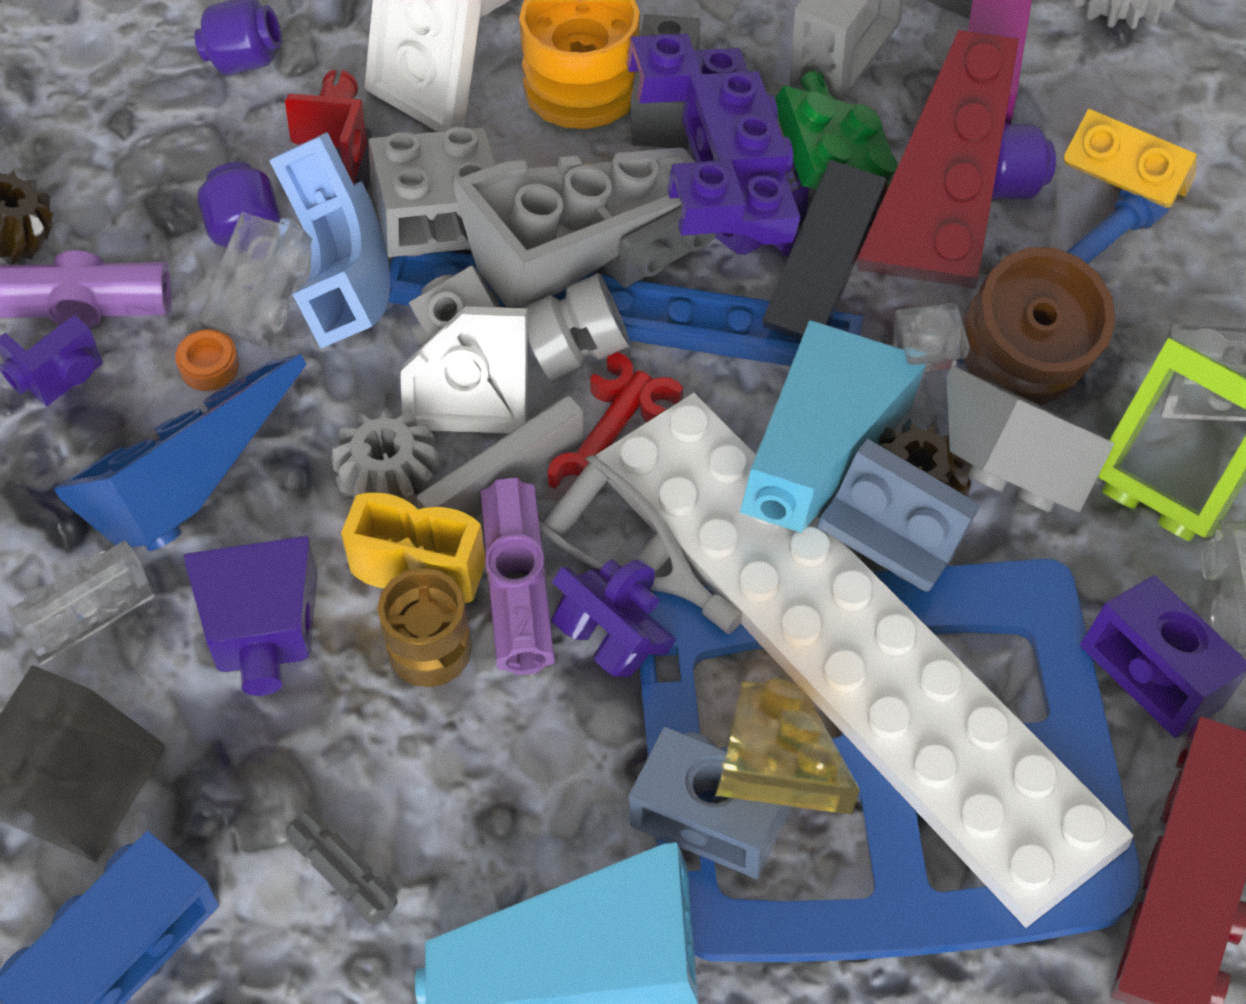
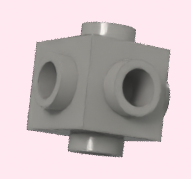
(447, 297)

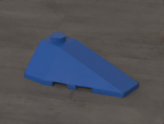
(163, 482)

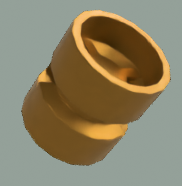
(425, 627)

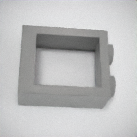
(840, 39)

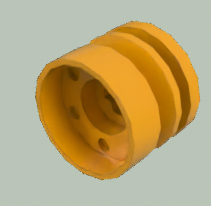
(578, 59)

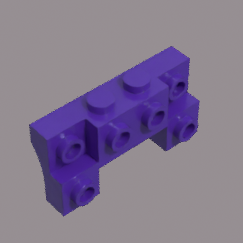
(733, 135)

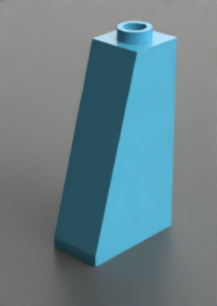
(830, 404)
(590, 941)

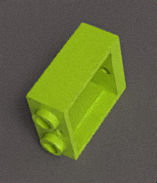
(1130, 489)

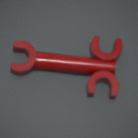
(626, 396)

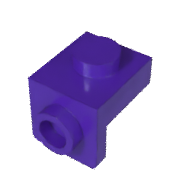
(52, 364)

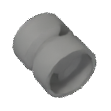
(575, 327)

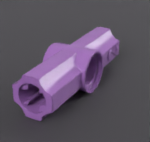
(84, 287)
(517, 605)

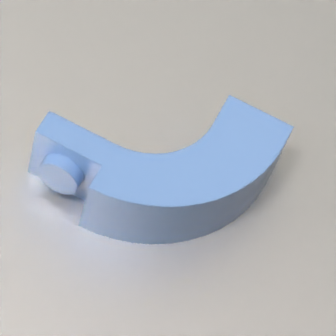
(348, 255)

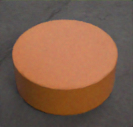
(207, 360)

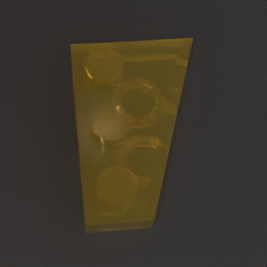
(783, 752)

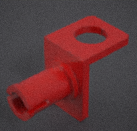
(334, 113)

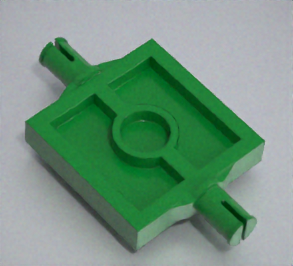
(831, 130)

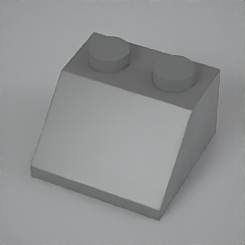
(1021, 443)

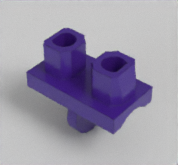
(621, 604)

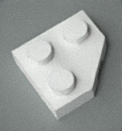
(471, 373)

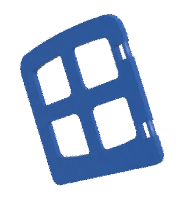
(904, 911)

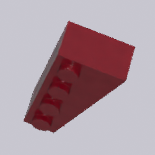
(944, 184)
(1192, 878)

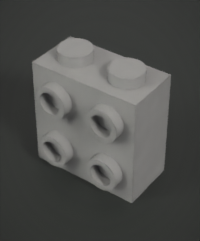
(414, 187)

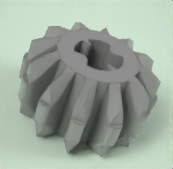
(385, 457)

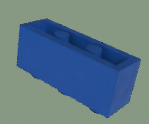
(114, 933)

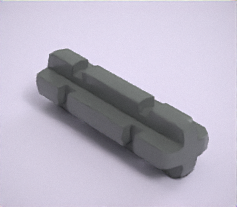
(342, 867)

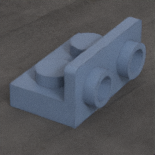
(898, 516)

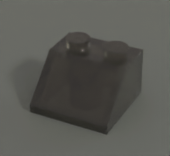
(70, 763)

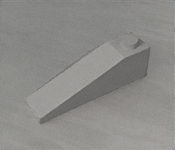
(561, 222)

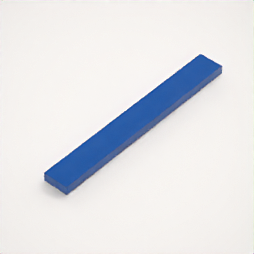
(649, 311)

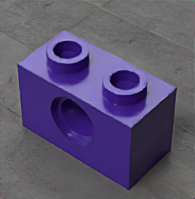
(1164, 655)

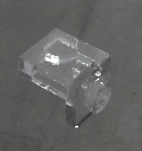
(931, 336)

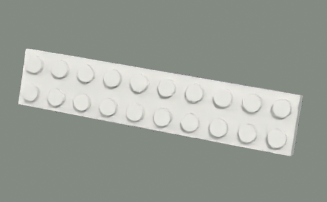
(874, 669)

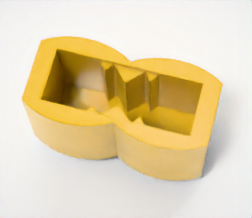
(393, 536)

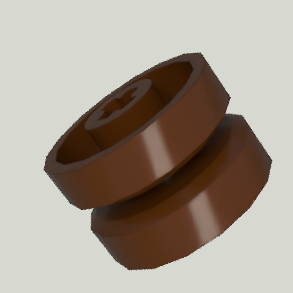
(1038, 323)

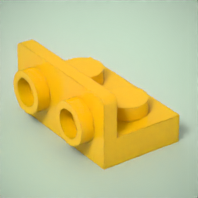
(1131, 159)

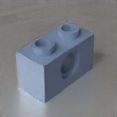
(668, 805)

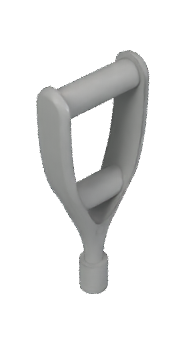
(656, 553)

